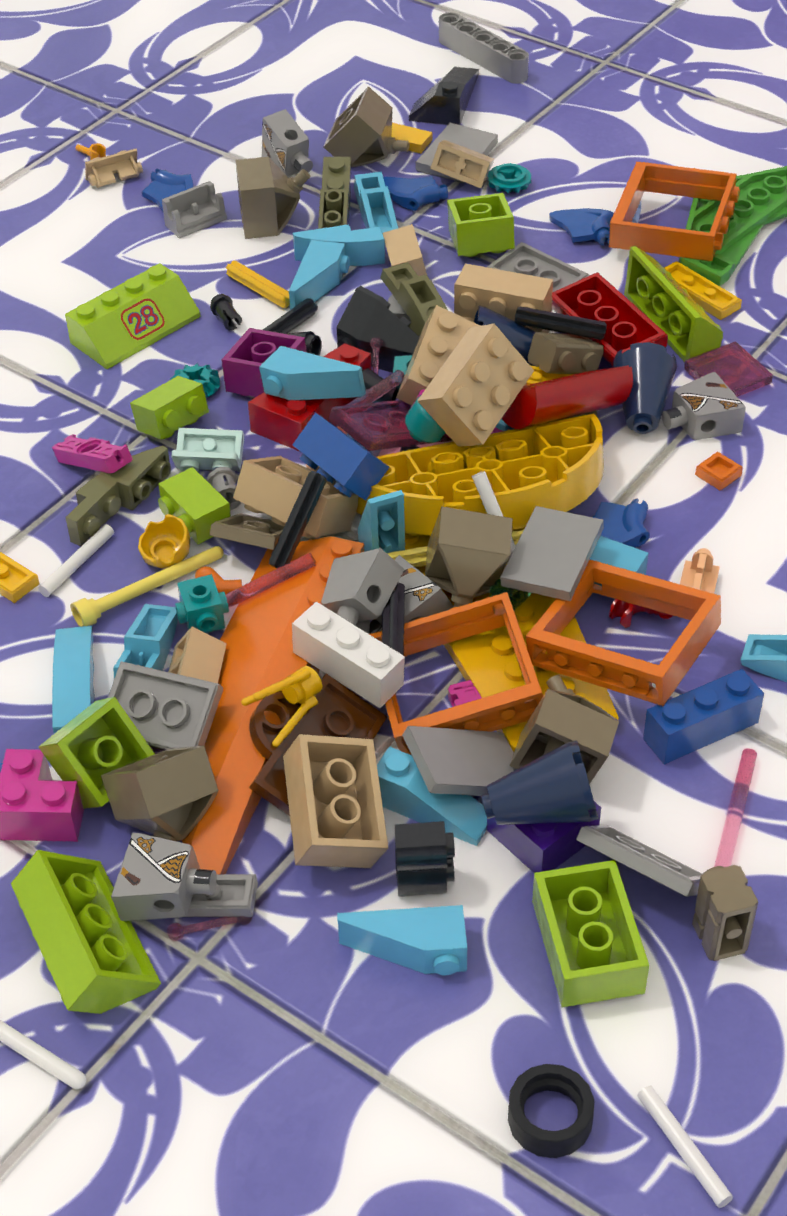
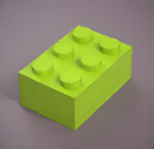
(589, 933)

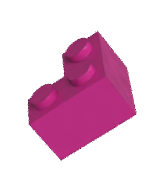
(33, 803)

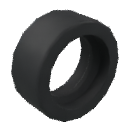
(547, 1142)

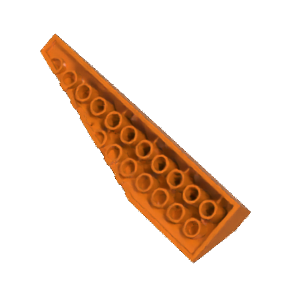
(254, 658)

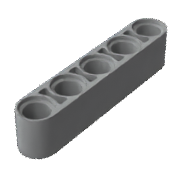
(483, 47)

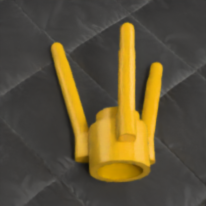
(296, 688)

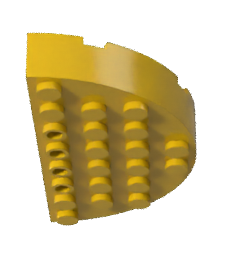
(528, 467)

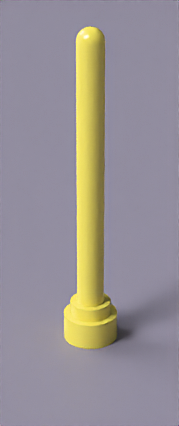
(88, 611)

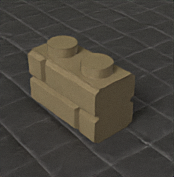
(564, 353)
(724, 912)

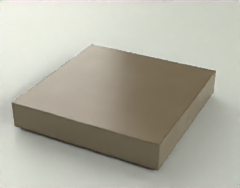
(248, 530)

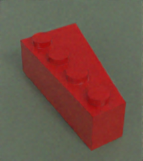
(285, 419)

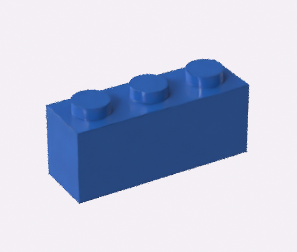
(339, 458)
(703, 716)

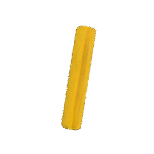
(258, 284)

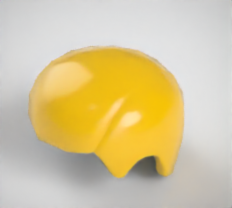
(165, 542)

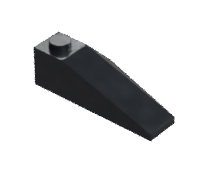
(447, 98)
(370, 317)

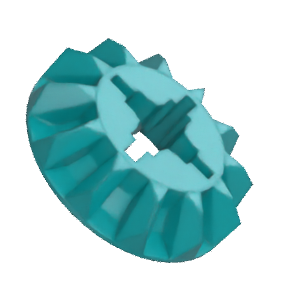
(509, 178)
(208, 376)

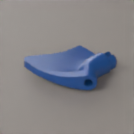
(165, 185)
(415, 192)
(584, 223)
(624, 522)

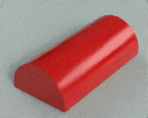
(601, 301)
(569, 396)

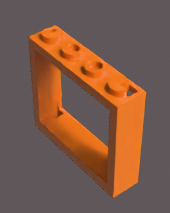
(679, 182)
(618, 670)
(481, 714)

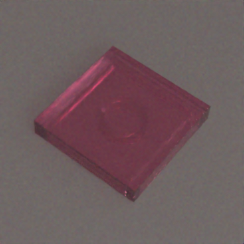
(733, 365)

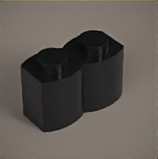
(423, 858)

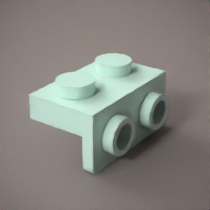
(208, 449)

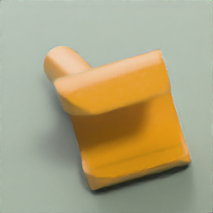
(95, 150)

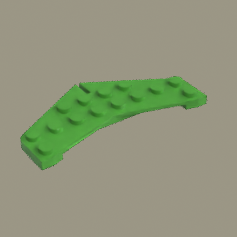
(759, 203)

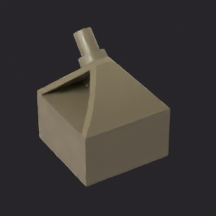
(364, 131)
(266, 196)
(468, 552)
(564, 719)
(163, 792)

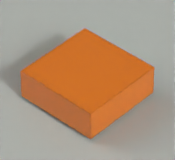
(719, 471)

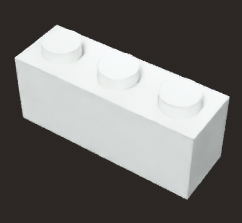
(348, 654)

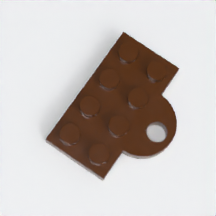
(336, 715)

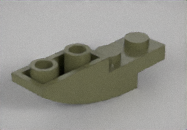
(335, 192)
(413, 293)
(110, 491)

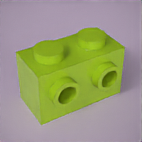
(169, 407)
(193, 501)

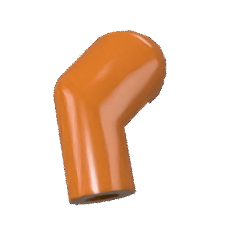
(221, 585)

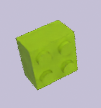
(481, 224)
(93, 745)

